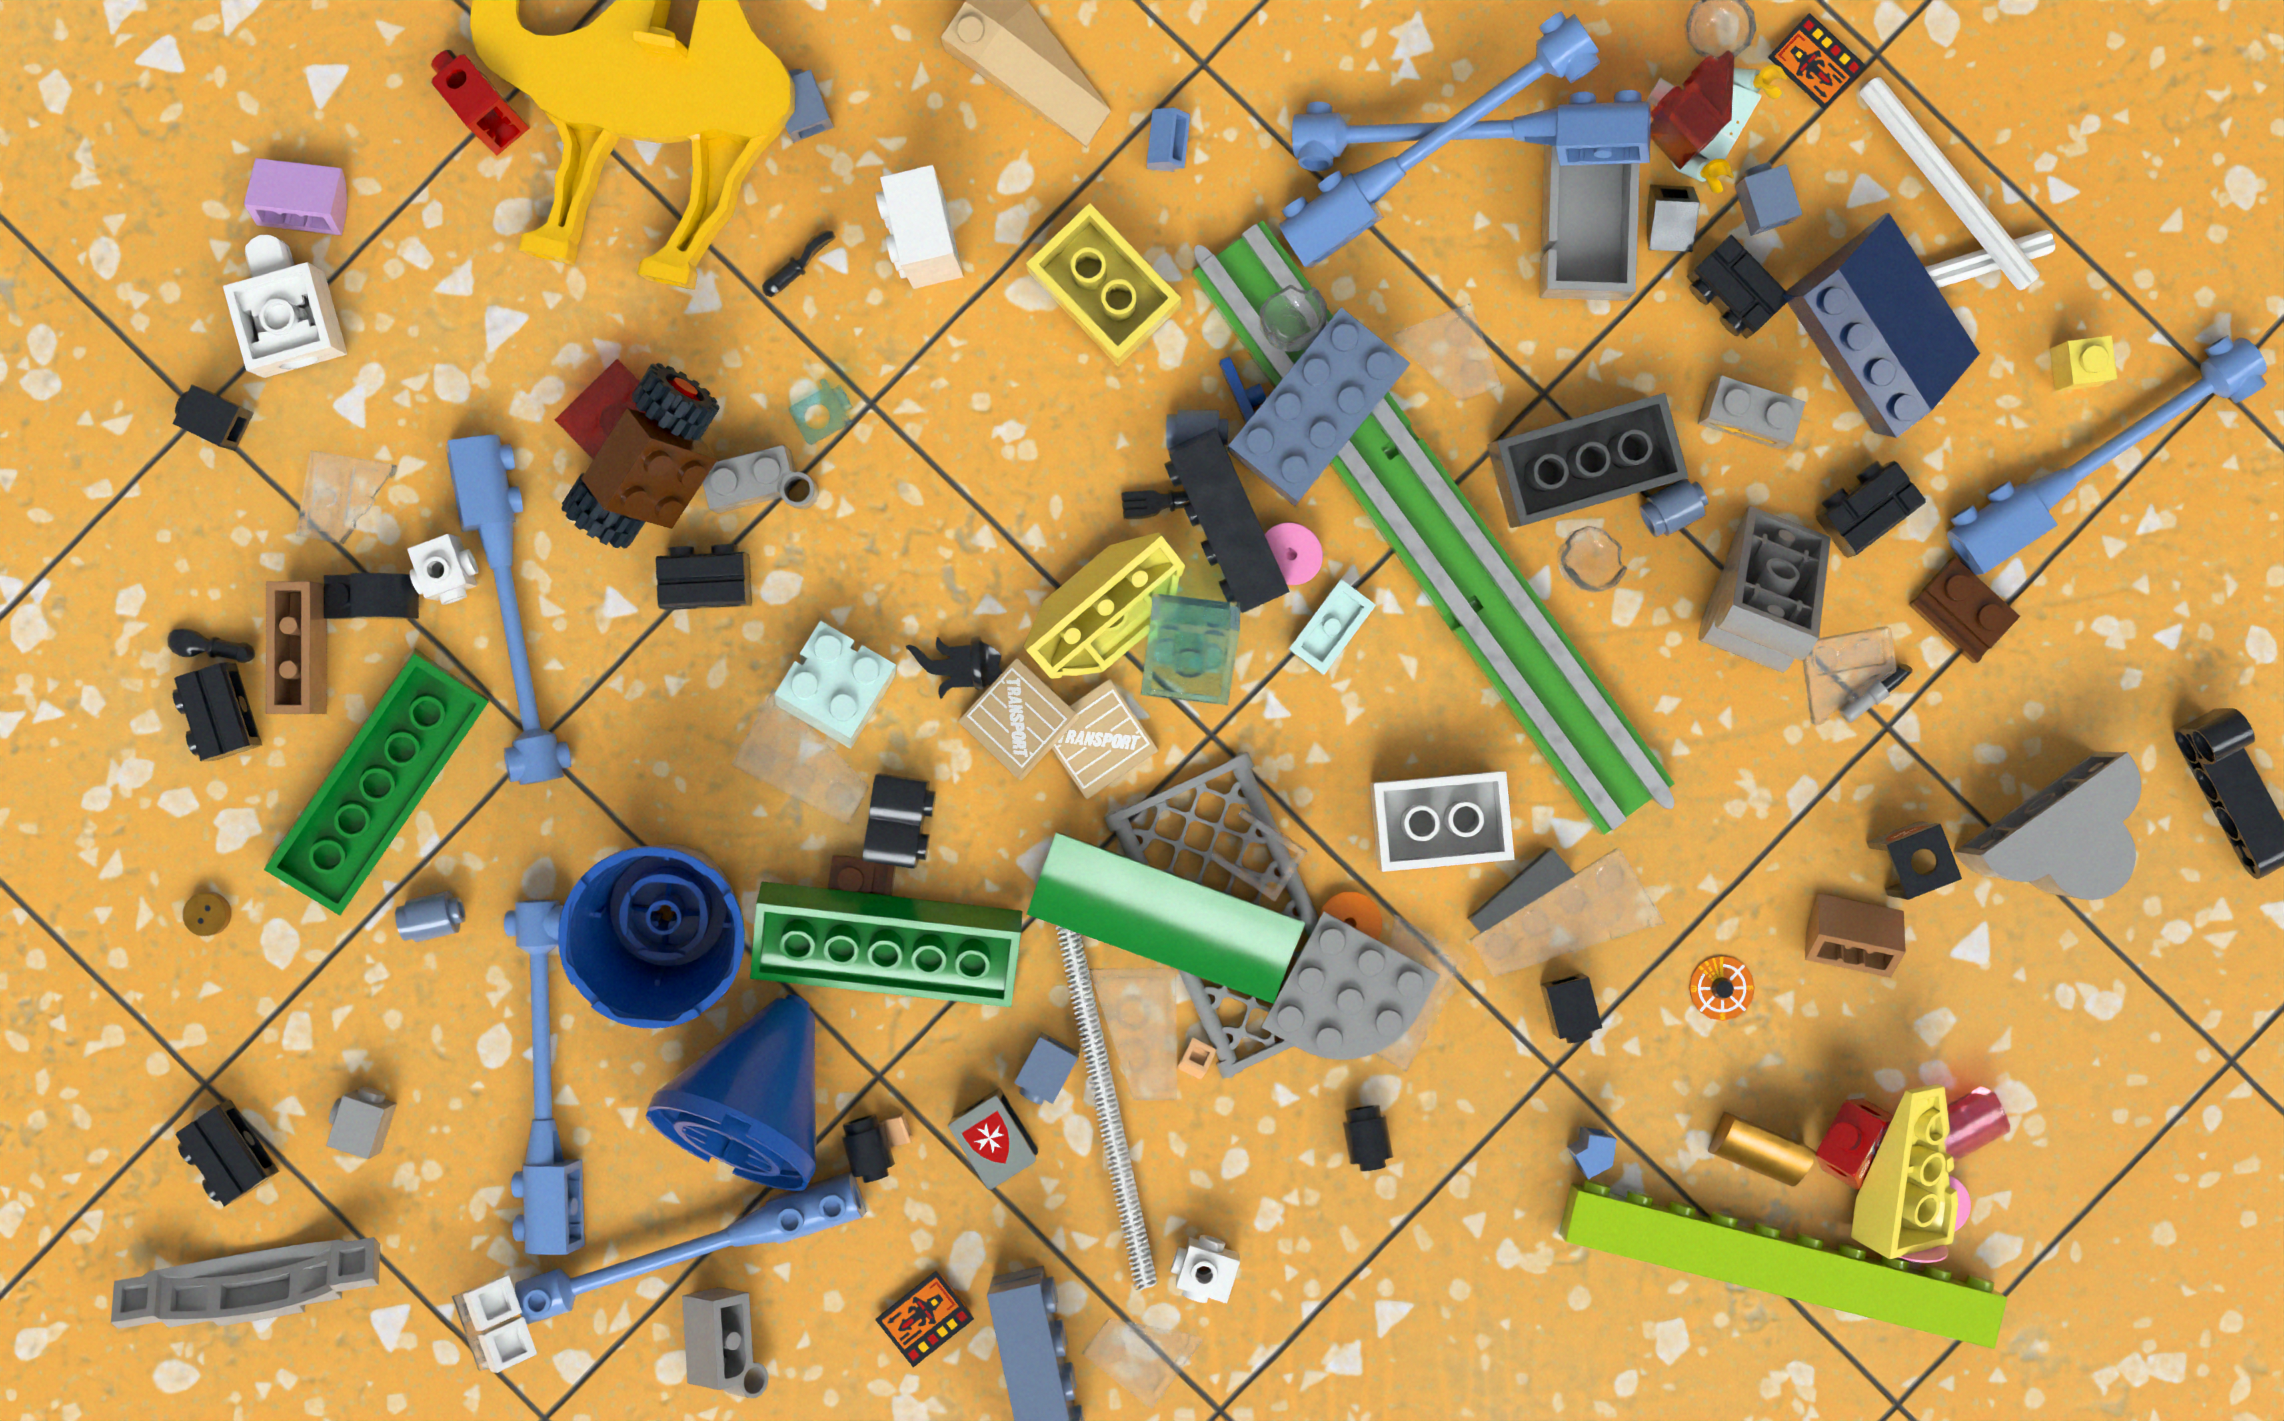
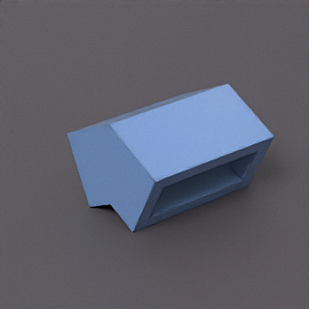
(1168, 139)
(1593, 1151)

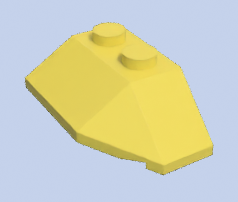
(1103, 607)

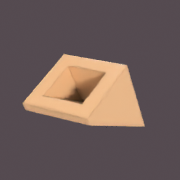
(1197, 1058)
(897, 1130)

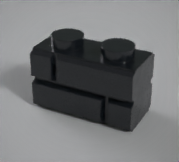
(1737, 288)
(1869, 508)
(703, 579)
(216, 712)
(225, 1153)

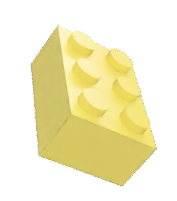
(1104, 284)

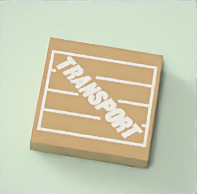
(1018, 719)
(1103, 740)

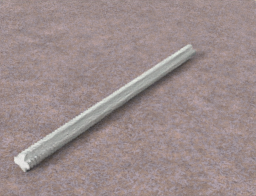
(1108, 1108)

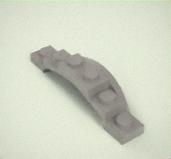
(247, 1284)

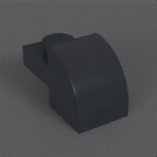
(370, 596)

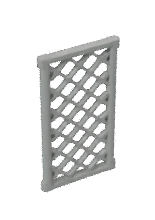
(1119, 822)

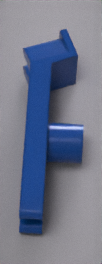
(1246, 398)

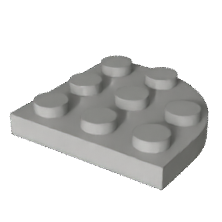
(1348, 994)

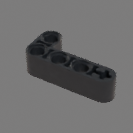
(2233, 787)

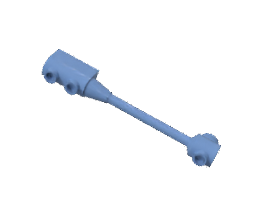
(1580, 131)
(1348, 203)
(489, 506)
(2022, 512)
(548, 1182)
(779, 1221)

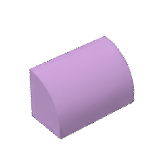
(297, 196)

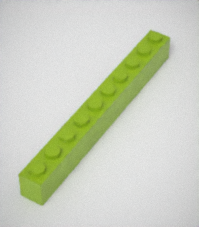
(1783, 1265)

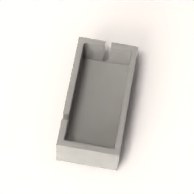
(1589, 230)

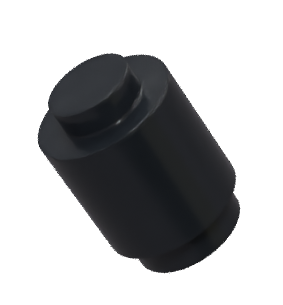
(1367, 1137)
(867, 1148)

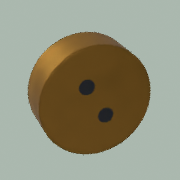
(206, 914)

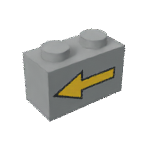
(1751, 412)

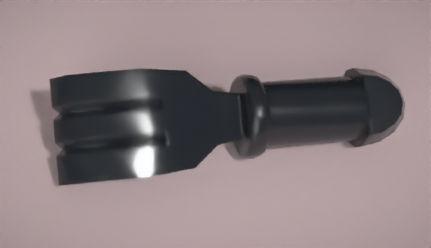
(1150, 503)

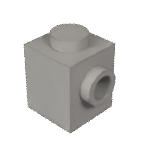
(360, 1122)

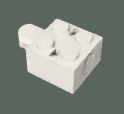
(283, 311)

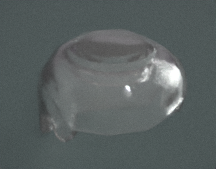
(1719, 26)
(1293, 318)
(1590, 560)

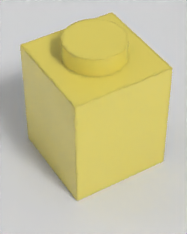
(2083, 363)

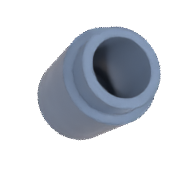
(1191, 423)
(1674, 507)
(430, 916)

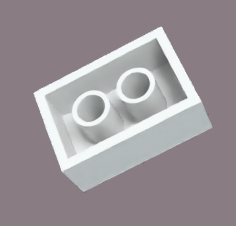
(919, 227)
(1442, 821)

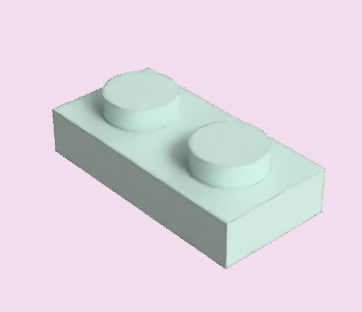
(1332, 627)

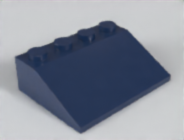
(1883, 327)

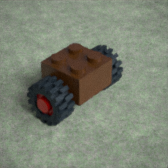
(647, 462)

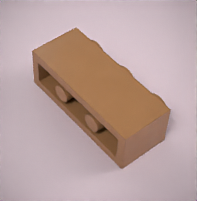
(296, 648)

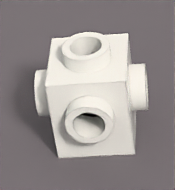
(443, 569)
(1213, 1283)

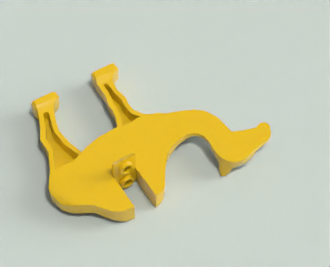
(644, 85)

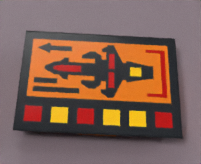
(1817, 61)
(925, 1318)

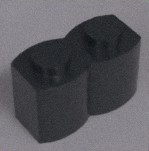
(897, 821)

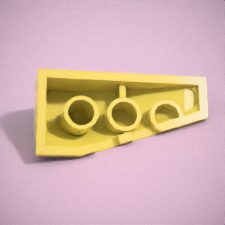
(1907, 1190)

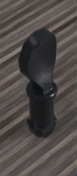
(794, 267)
(191, 643)

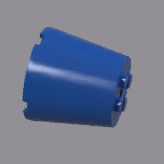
(635, 961)

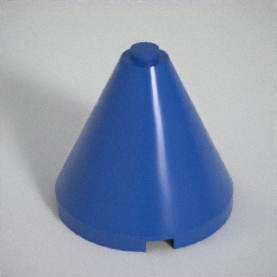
(750, 1099)

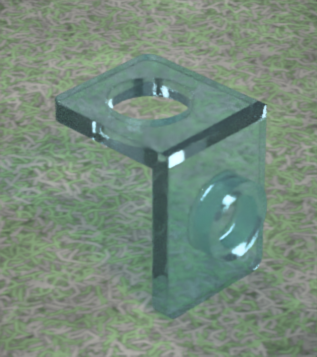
(837, 404)

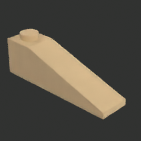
(1024, 59)

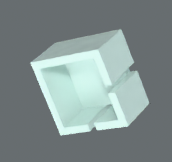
(835, 684)

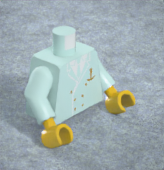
(1711, 160)

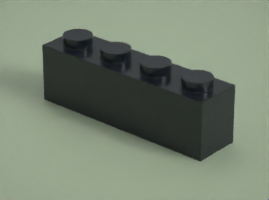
(1227, 519)

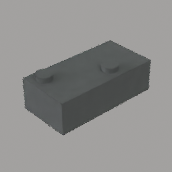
(1587, 460)

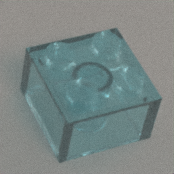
(1190, 649)

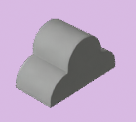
(1769, 592)
(2068, 833)

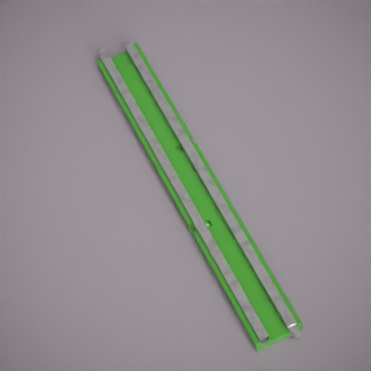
(1458, 565)

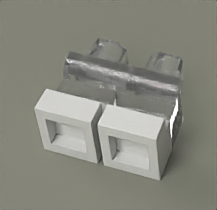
(490, 1325)

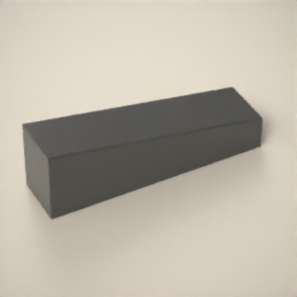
(1530, 884)

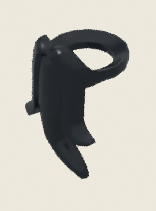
(968, 665)

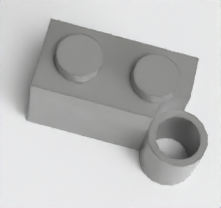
(755, 480)
(721, 1343)

